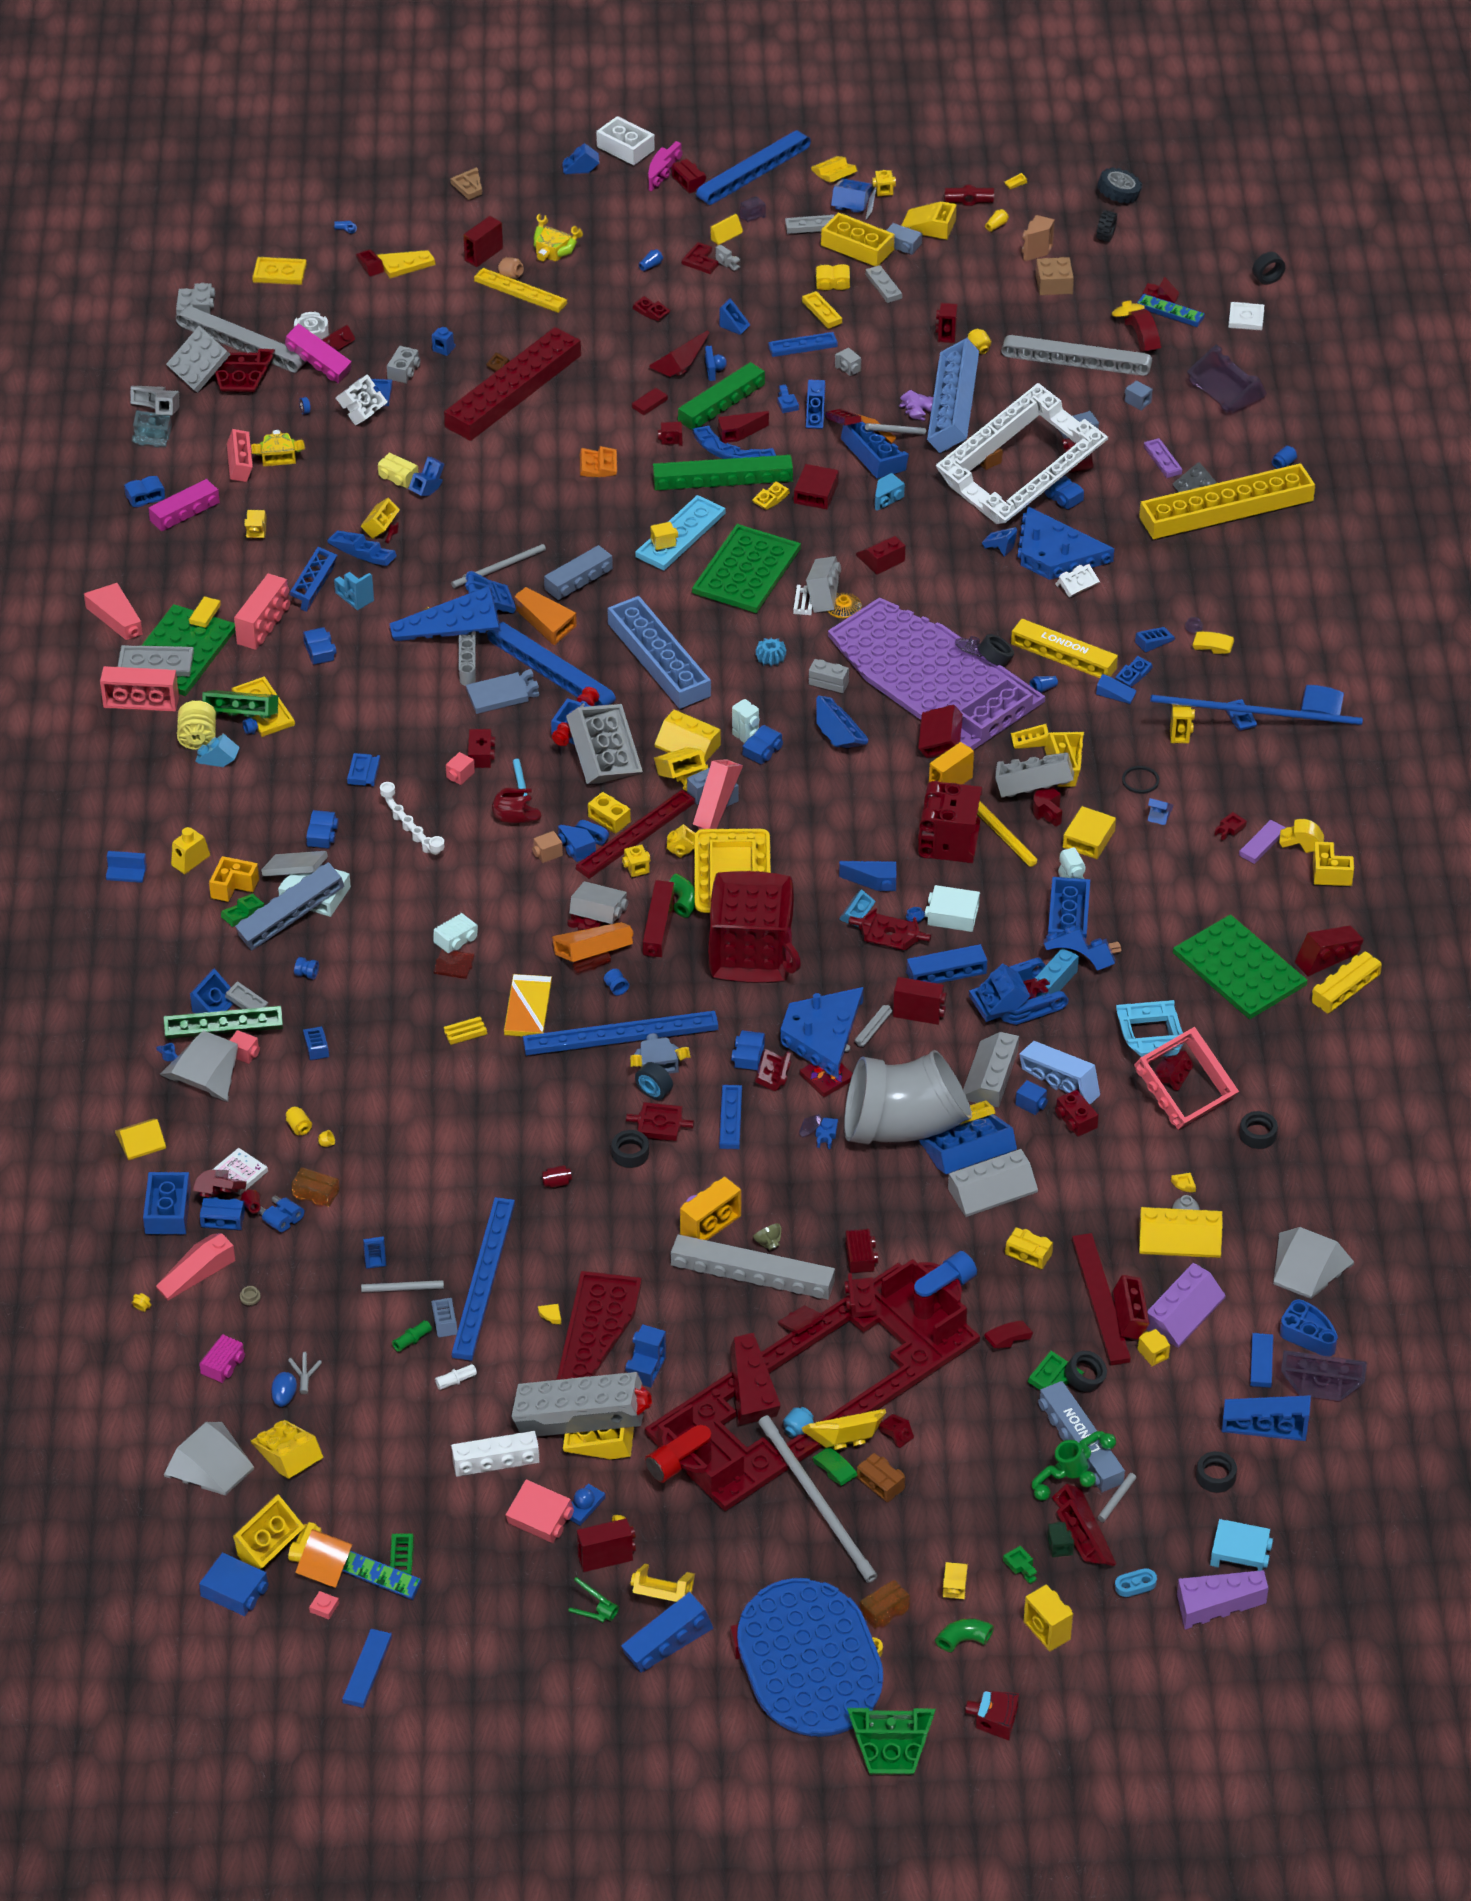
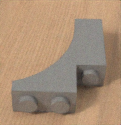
(156, 397)

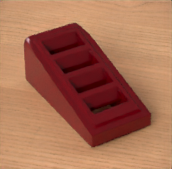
(370, 262)

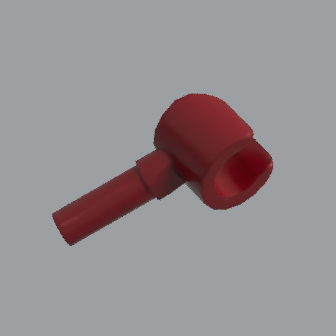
(392, 529)

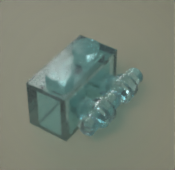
(151, 425)

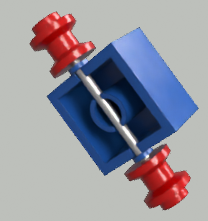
(559, 725)

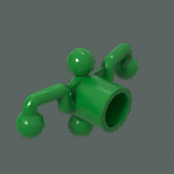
(1072, 1462)

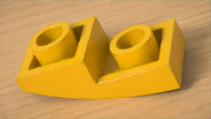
(772, 496)
(1216, 642)

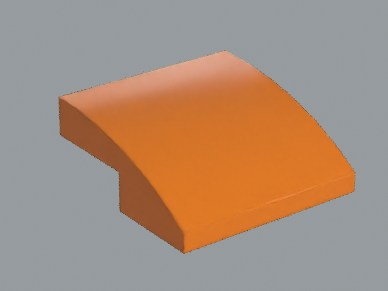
(598, 463)
(323, 1558)

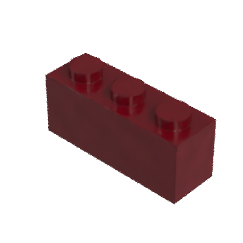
(1131, 1307)

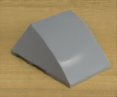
(205, 1065)
(1308, 1261)
(210, 1459)

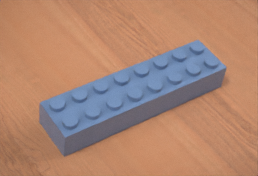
(953, 395)
(659, 652)

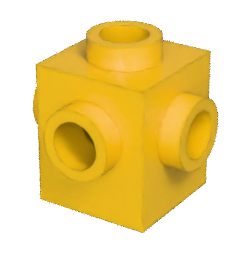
(884, 182)
(681, 841)
(636, 860)

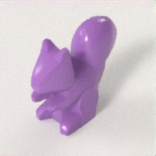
(915, 404)

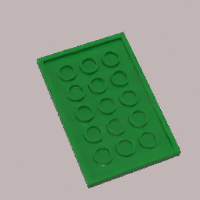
(746, 568)
(176, 631)
(1240, 966)

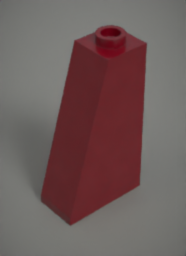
(659, 918)

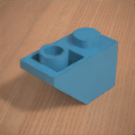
(888, 491)
(217, 752)

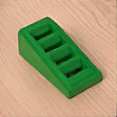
(402, 1539)

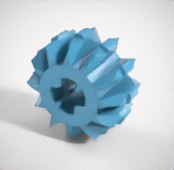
(771, 651)

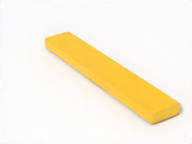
(520, 290)

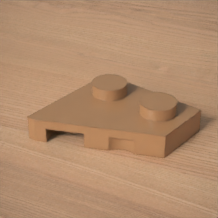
(468, 183)

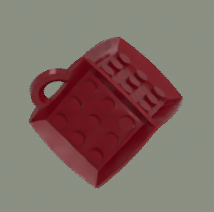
(752, 927)

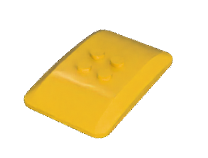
(727, 851)

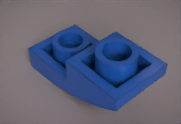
(1134, 672)

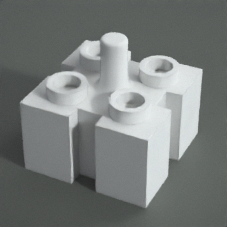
(361, 399)

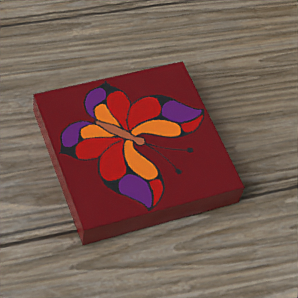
(822, 1081)

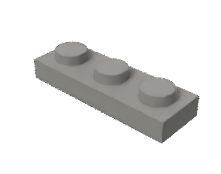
(806, 224)
(883, 284)

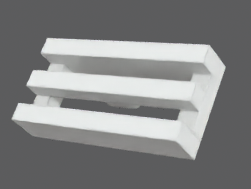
(802, 611)

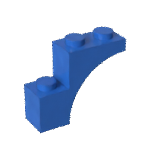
(1073, 938)

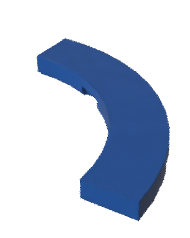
(712, 443)

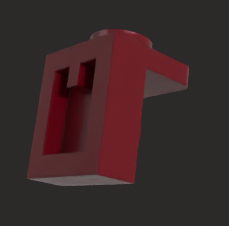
(898, 1429)

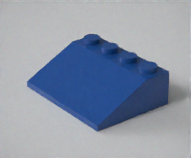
(970, 1143)

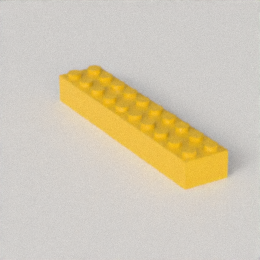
(1227, 501)

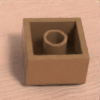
(1054, 276)

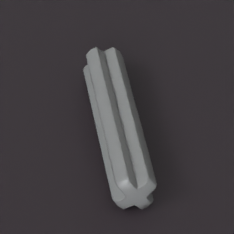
(873, 1026)

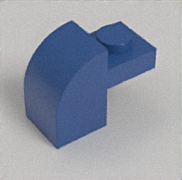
(429, 480)

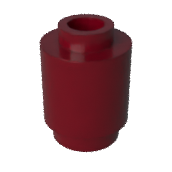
(556, 1176)

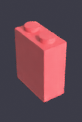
(540, 1511)

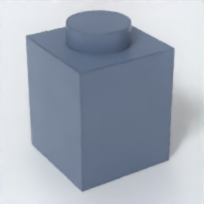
(1138, 395)

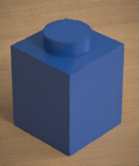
(1031, 1097)

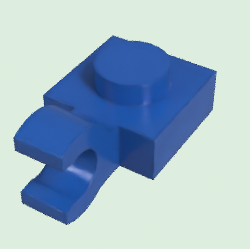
(785, 401)

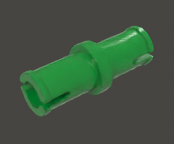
(411, 1336)

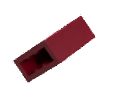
(483, 241)
(816, 486)
(940, 730)
(919, 1001)
(605, 1545)

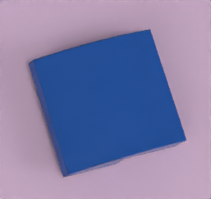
(1322, 700)

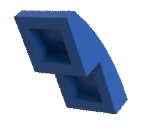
(1241, 720)

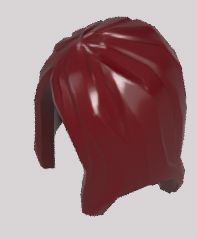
(511, 807)

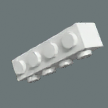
(495, 1453)

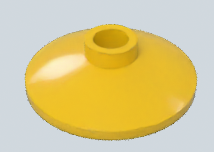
(1126, 307)

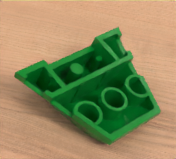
(891, 1739)

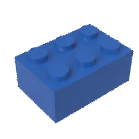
(167, 1203)

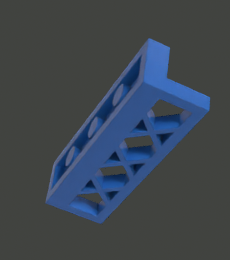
(318, 581)

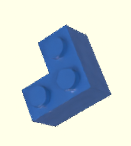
(648, 1354)

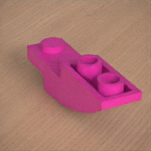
(661, 163)

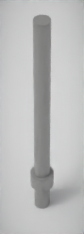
(461, 581)

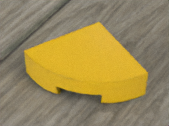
(1184, 1182)
(550, 1313)

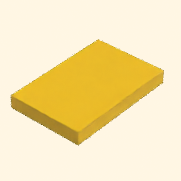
(279, 270)

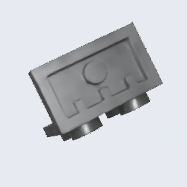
(1194, 478)

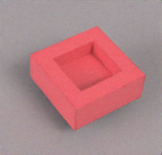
(324, 1605)

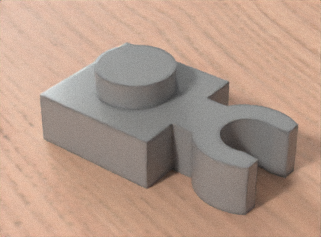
(725, 258)

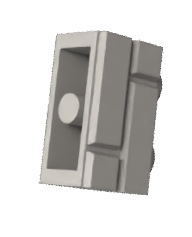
(828, 676)

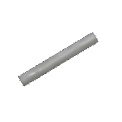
(1116, 1497)

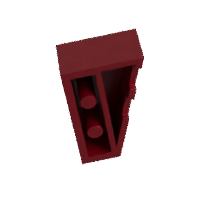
(1328, 948)

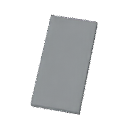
(157, 658)

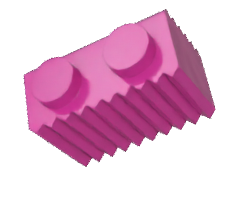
(222, 1358)

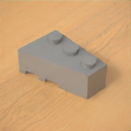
(823, 583)

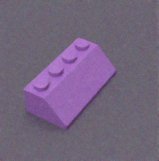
(1185, 1305)

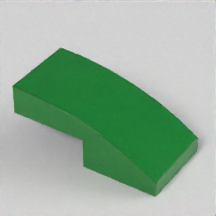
(245, 907)
(836, 1466)

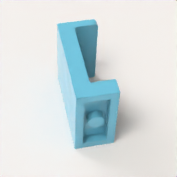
(1241, 1544)

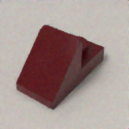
(1165, 291)

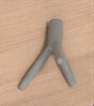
(304, 1376)

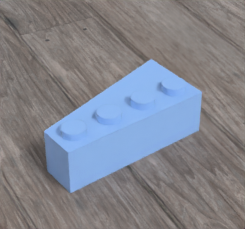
(1061, 1070)

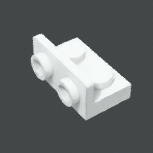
(1078, 580)

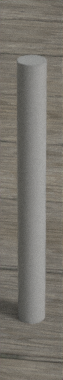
(892, 428)
(421, 1285)

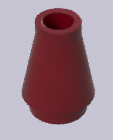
(251, 1200)

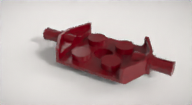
(875, 927)

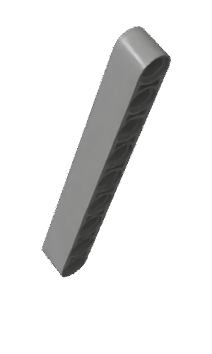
(239, 337)
(1077, 355)

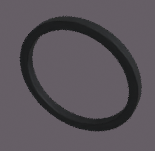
(1140, 768)

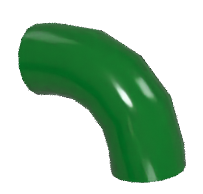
(686, 895)
(964, 1630)

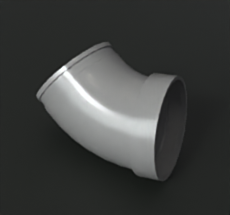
(903, 1100)

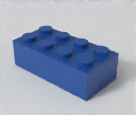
(1069, 904)

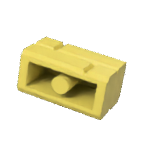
(397, 470)

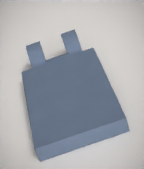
(502, 691)

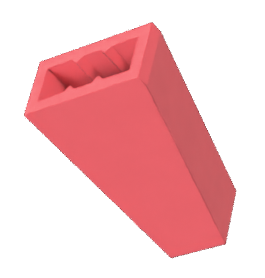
(114, 610)
(716, 793)

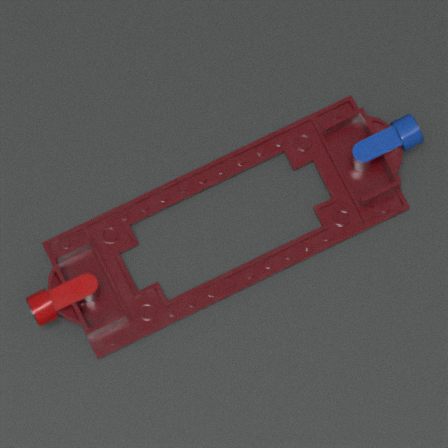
(913, 1302)

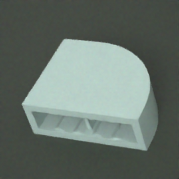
(330, 904)

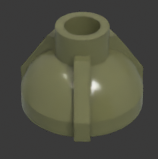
(769, 1236)

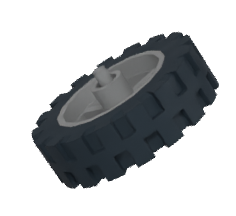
(1119, 185)

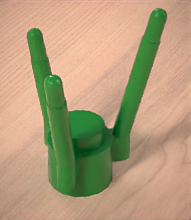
(606, 1608)

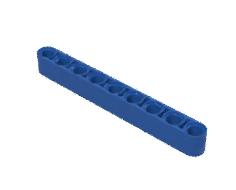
(753, 167)
(547, 663)

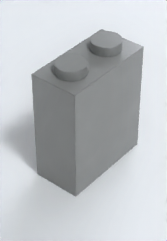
(598, 902)

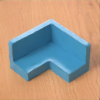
(354, 590)

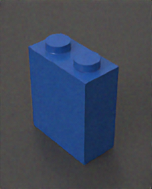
(233, 1584)

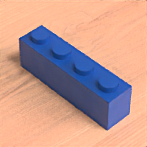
(948, 965)

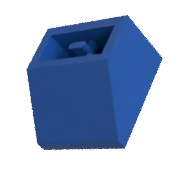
(1003, 991)

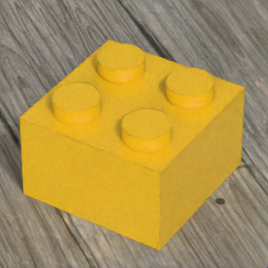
(1048, 1617)

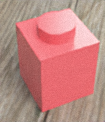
(460, 768)
(247, 1046)

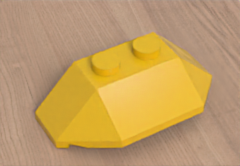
(845, 1430)

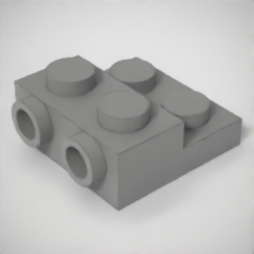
(200, 298)

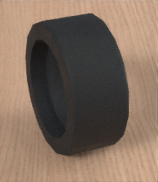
(1274, 274)
(996, 650)
(1258, 1118)
(630, 1137)
(1092, 1360)
(1214, 1484)

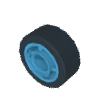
(654, 1081)

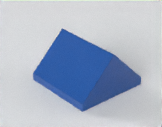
(210, 994)

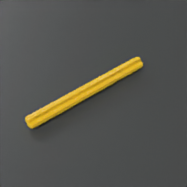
(1006, 835)

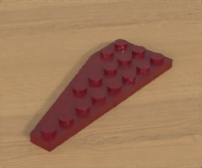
(598, 1319)

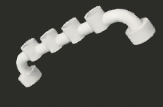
(429, 845)

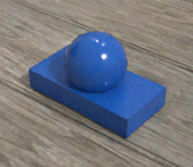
(713, 363)
(585, 1502)

